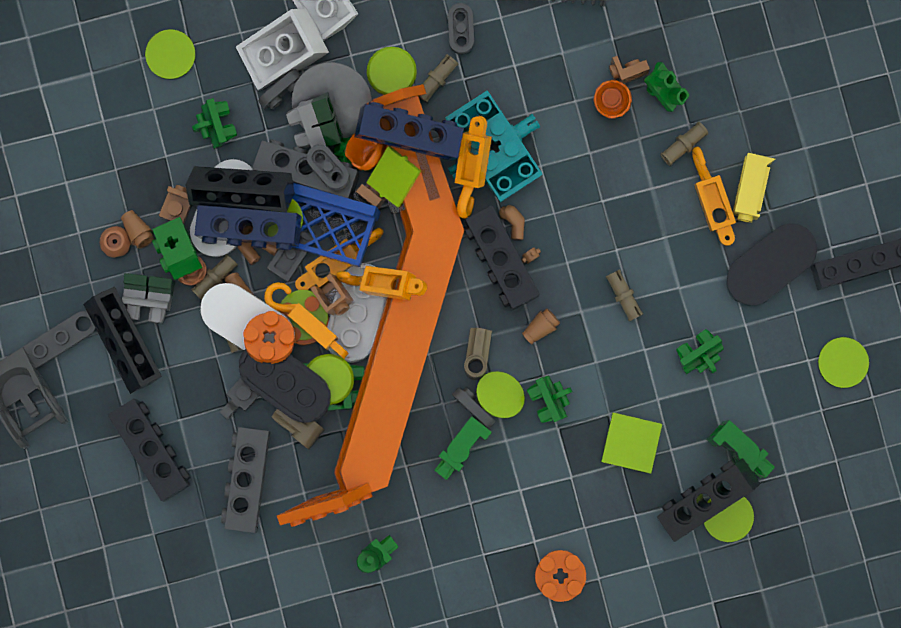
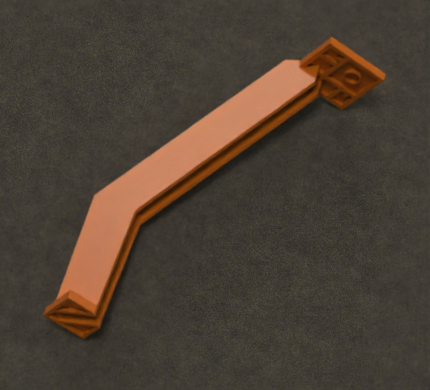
(401, 338)

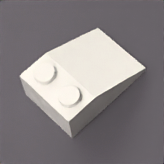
(281, 47)

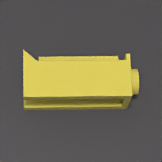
(752, 187)

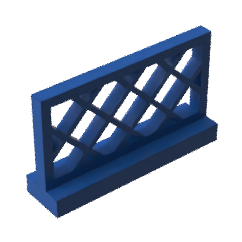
(342, 206)

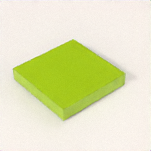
(631, 443)

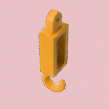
(470, 167)
(713, 196)
(311, 278)
(380, 282)
(304, 320)

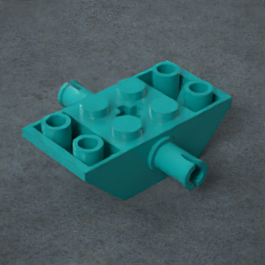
(512, 164)

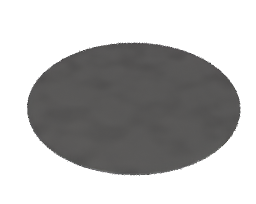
(345, 87)

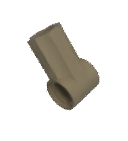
(478, 350)
(303, 432)

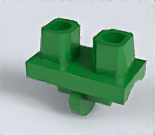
(664, 86)
(210, 124)
(702, 357)
(554, 397)
(376, 555)

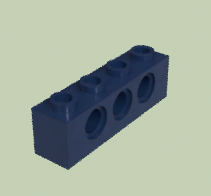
(369, 129)
(210, 217)

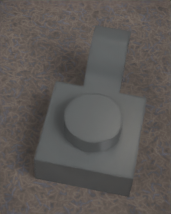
(241, 397)

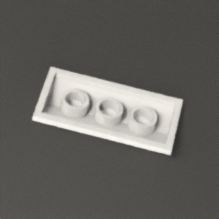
(328, 15)

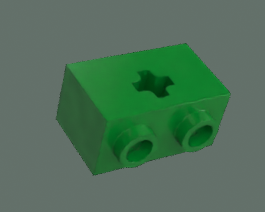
(177, 249)

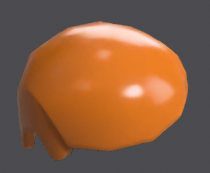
(612, 99)
(363, 153)

